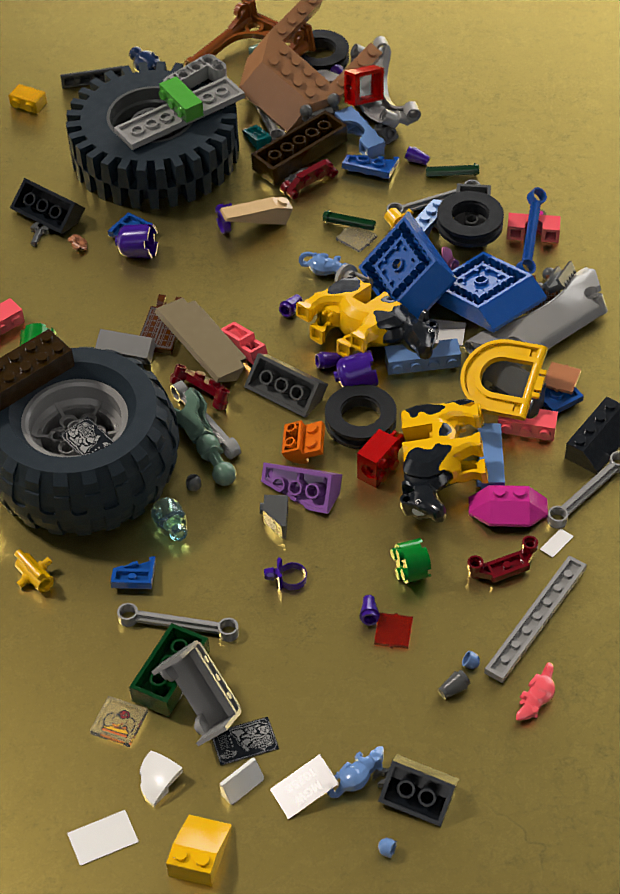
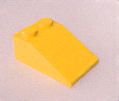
(198, 850)

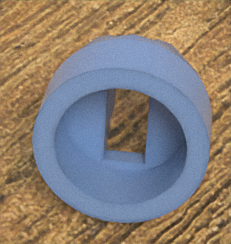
(470, 660)
(387, 847)

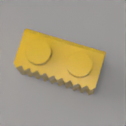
(28, 98)

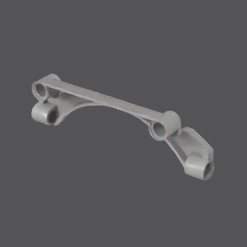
(555, 320)

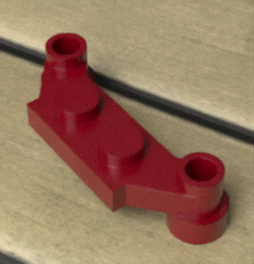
(307, 177)
(203, 382)
(505, 566)

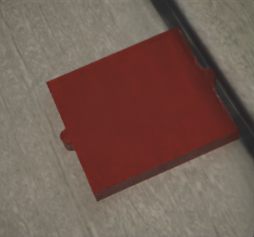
(393, 630)

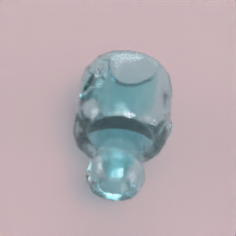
(170, 518)

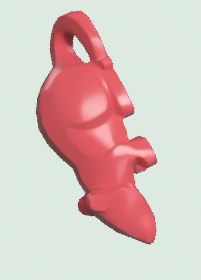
(540, 692)

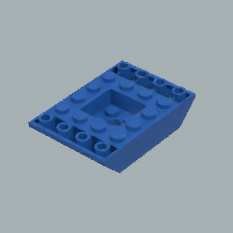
(422, 271)
(491, 292)

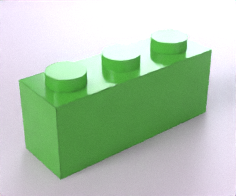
(181, 99)

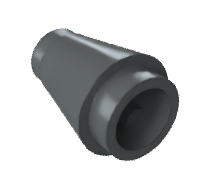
(454, 684)

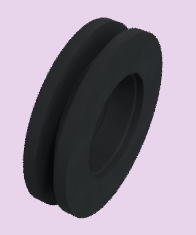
(330, 41)
(470, 235)
(359, 396)

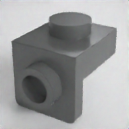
(388, 134)

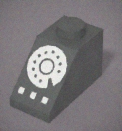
(276, 513)

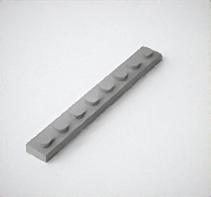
(535, 619)

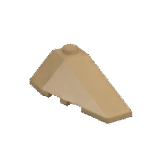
(266, 211)

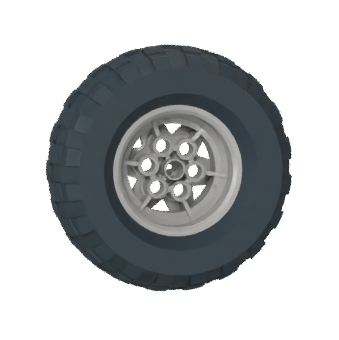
(96, 491)

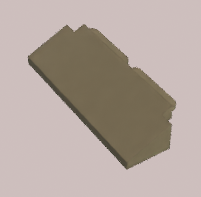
(203, 339)

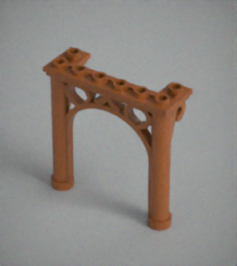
(249, 18)

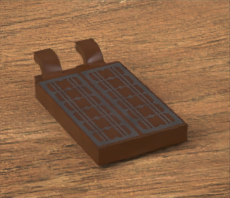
(156, 329)

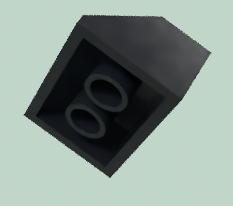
(418, 790)

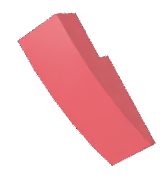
(245, 341)

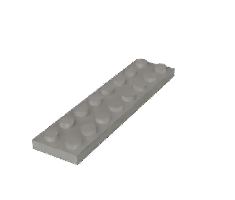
(165, 120)

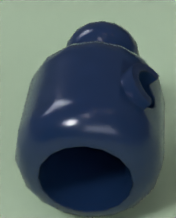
(139, 56)

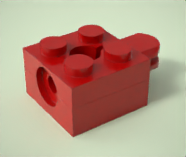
(379, 457)

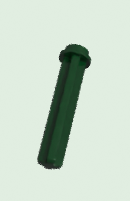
(452, 170)
(347, 220)

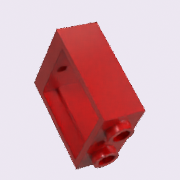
(352, 78)

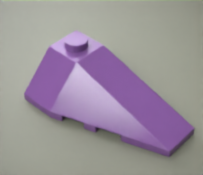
(309, 487)

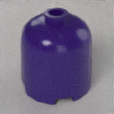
(137, 241)
(356, 370)

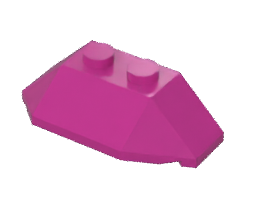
(508, 506)

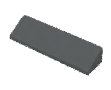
(83, 78)

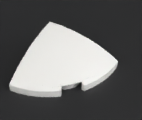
(157, 775)

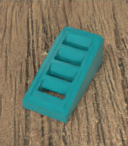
(257, 136)

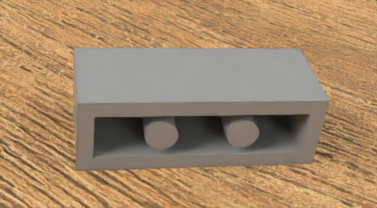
(128, 345)

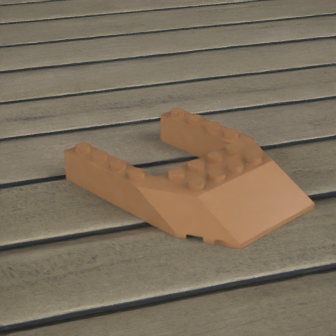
(283, 81)

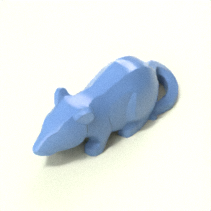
(321, 263)
(357, 774)

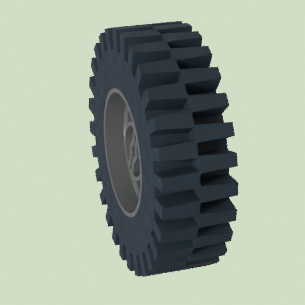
(160, 169)

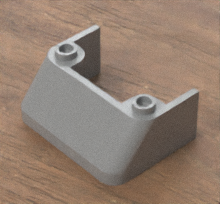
(203, 689)

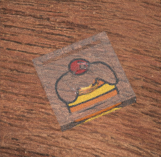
(118, 721)

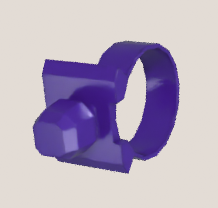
(225, 227)
(276, 573)

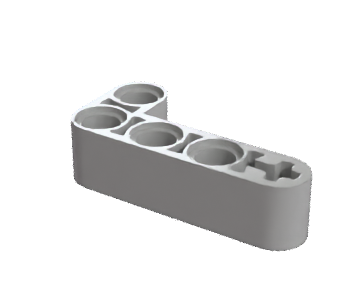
(200, 70)

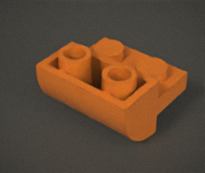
(303, 441)

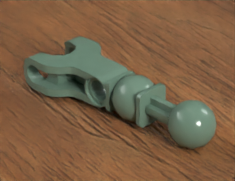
(193, 421)

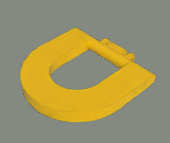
(509, 351)

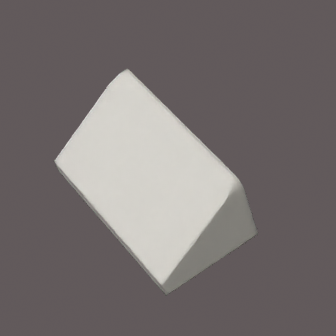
(241, 781)

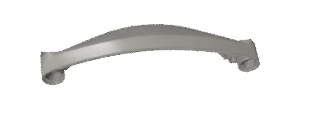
(384, 110)

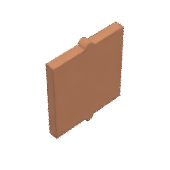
(562, 378)

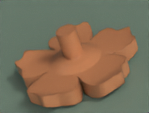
(78, 242)

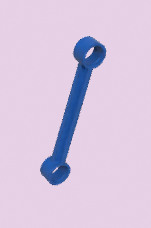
(532, 229)

